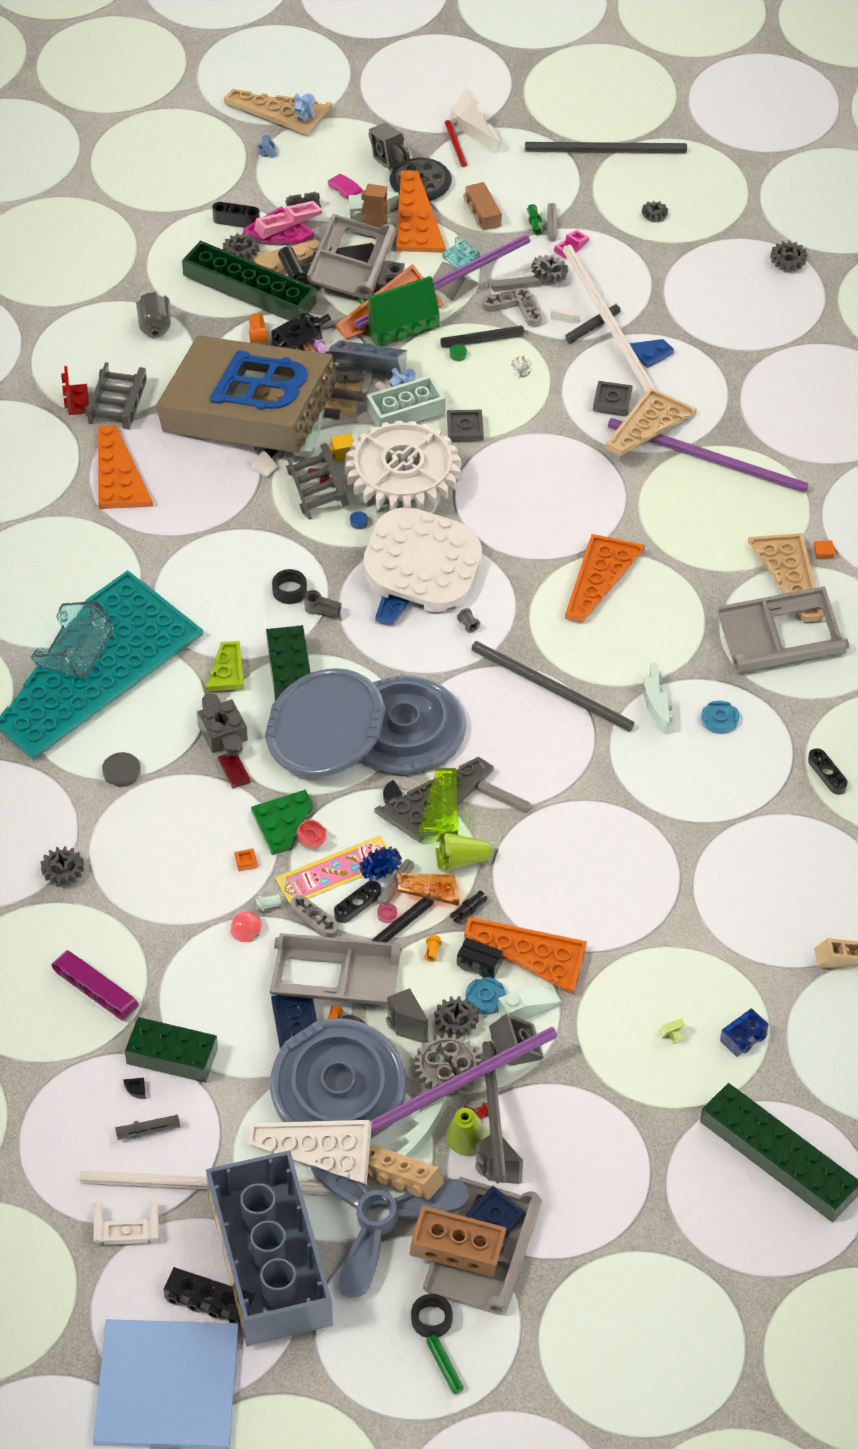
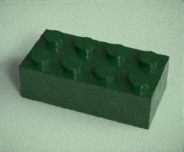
(287, 656)
(171, 1049)

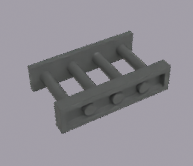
(130, 404)
(329, 469)

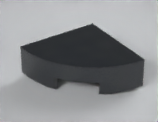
(391, 791)
(135, 1087)

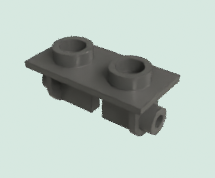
(297, 199)
(352, 372)

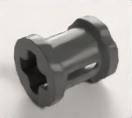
(466, 617)

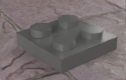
(612, 397)
(465, 424)

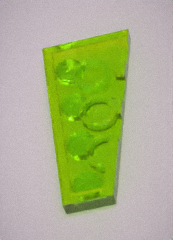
(441, 807)

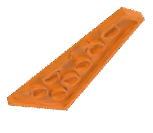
(416, 222)
(346, 325)
(117, 475)
(600, 570)
(541, 953)

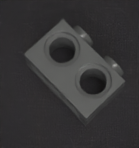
(389, 272)

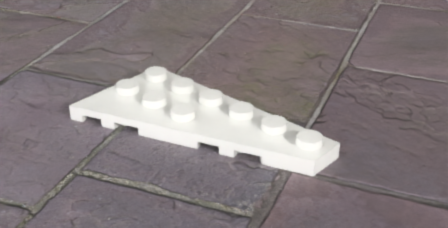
(326, 1145)

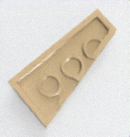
(271, 260)

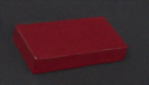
(234, 770)

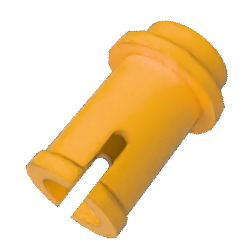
(433, 944)

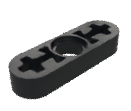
(827, 763)
(353, 909)

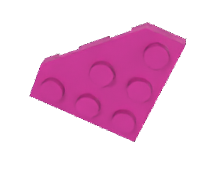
(294, 235)

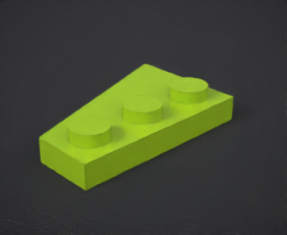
(227, 668)

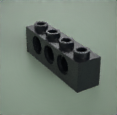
(203, 1287)

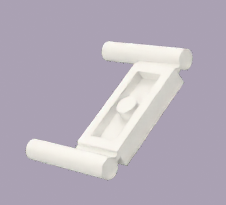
(126, 1231)

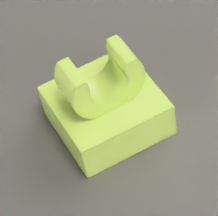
(673, 1030)

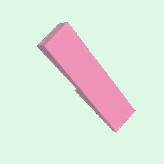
(292, 216)

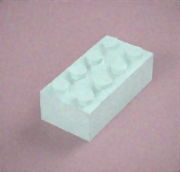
(406, 402)

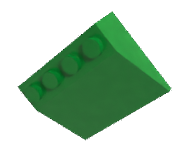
(403, 311)

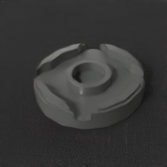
(121, 769)

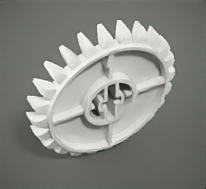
(402, 464)

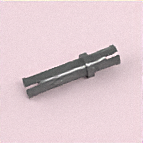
(146, 1127)

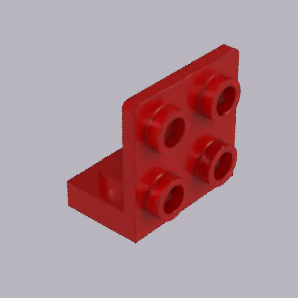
(77, 395)

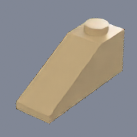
(837, 953)

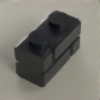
(479, 958)

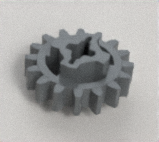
(242, 245)
(788, 255)
(549, 268)
(53, 870)
(447, 1012)

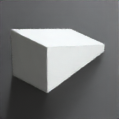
(563, 314)

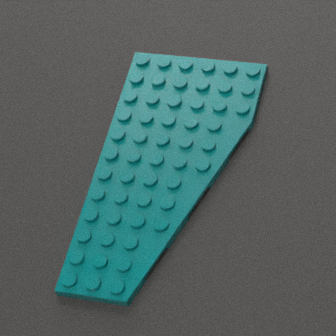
(142, 639)

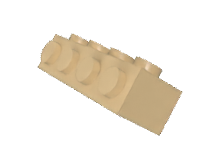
(403, 1172)

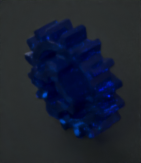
(380, 863)

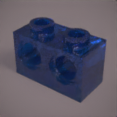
(742, 1029)

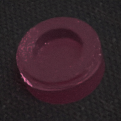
(387, 912)

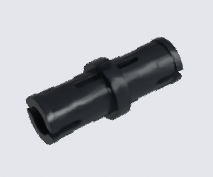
(468, 906)

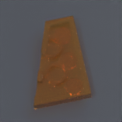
(430, 886)

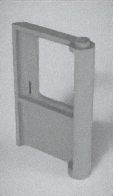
(346, 273)
(754, 637)
(366, 970)
(481, 1290)

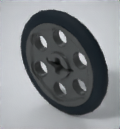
(418, 164)

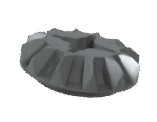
(657, 215)

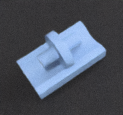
(304, 106)
(406, 376)

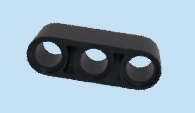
(234, 214)

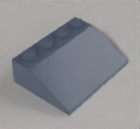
(368, 355)

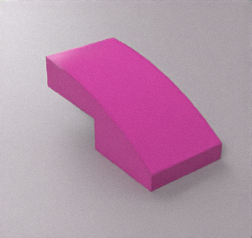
(345, 185)
(575, 239)

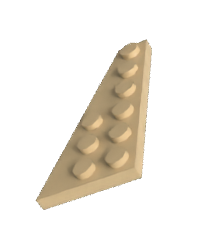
(276, 109)
(788, 565)

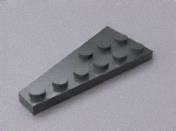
(408, 810)

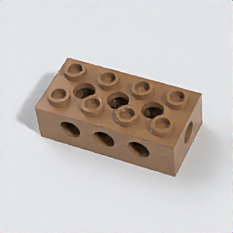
(457, 1241)

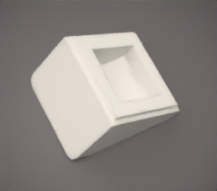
(264, 464)

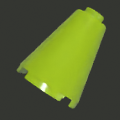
(460, 851)
(465, 1131)

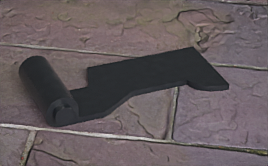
(298, 272)

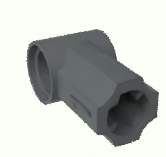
(316, 604)

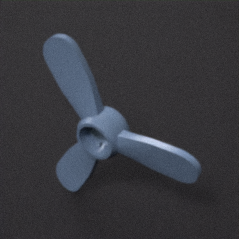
(364, 1253)

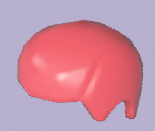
(311, 834)
(245, 926)

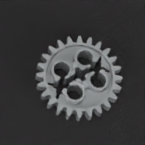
(431, 1072)

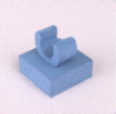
(267, 147)

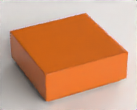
(824, 549)
(246, 859)

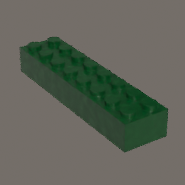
(248, 281)
(780, 1152)

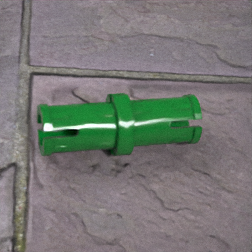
(535, 219)

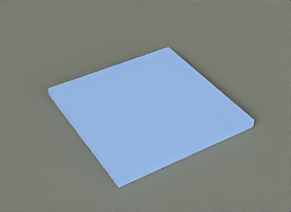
(166, 1384)

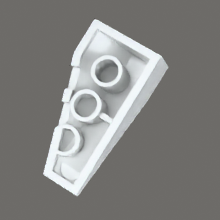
(472, 121)

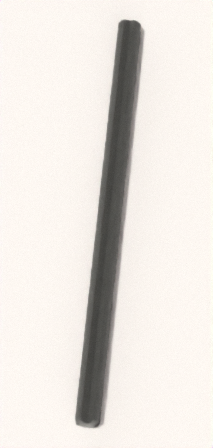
(606, 147)
(553, 686)
(494, 1117)

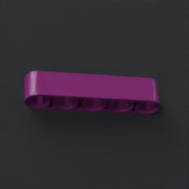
(95, 985)

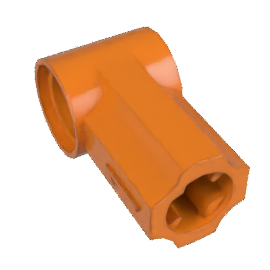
(257, 329)

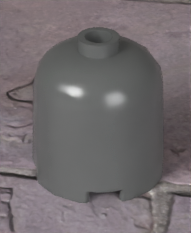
(154, 314)

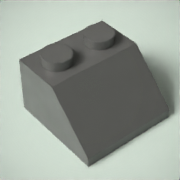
(407, 1016)
(511, 1031)
(512, 1160)

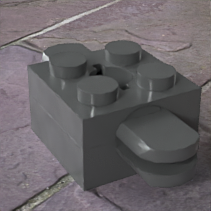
(388, 146)
(222, 725)

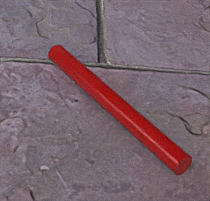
(456, 145)

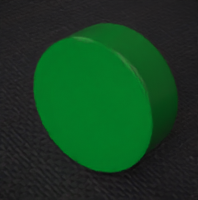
(458, 352)

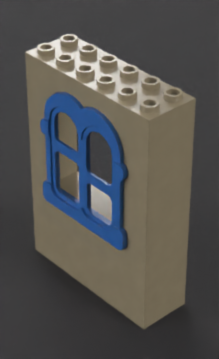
(202, 403)

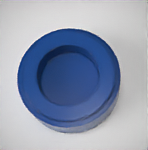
(358, 519)

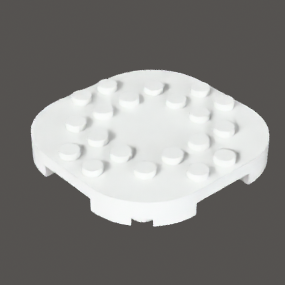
(422, 558)

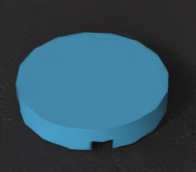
(720, 717)
(485, 994)

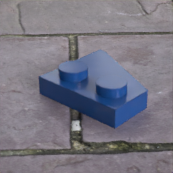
(652, 351)

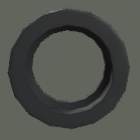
(289, 597)
(427, 1301)

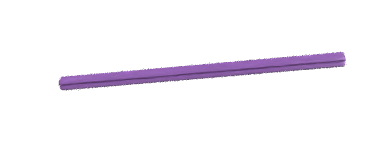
(466, 269)
(723, 460)
(463, 1079)

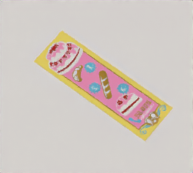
(328, 871)

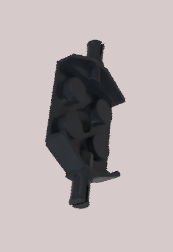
(308, 327)

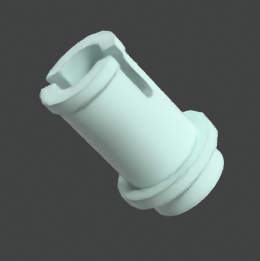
(267, 902)

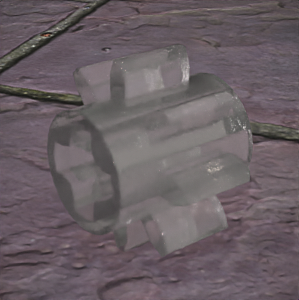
(521, 366)

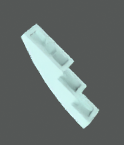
(423, 1128)

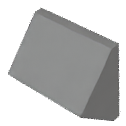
(456, 288)

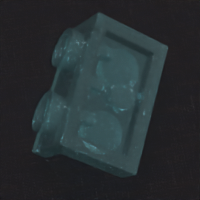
(460, 253)

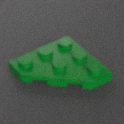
(281, 818)

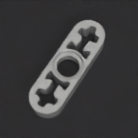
(311, 908)

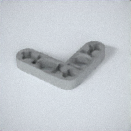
(516, 299)

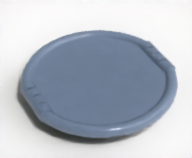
(325, 722)
(419, 726)
(337, 1074)

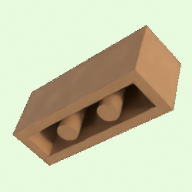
(374, 205)
(482, 206)

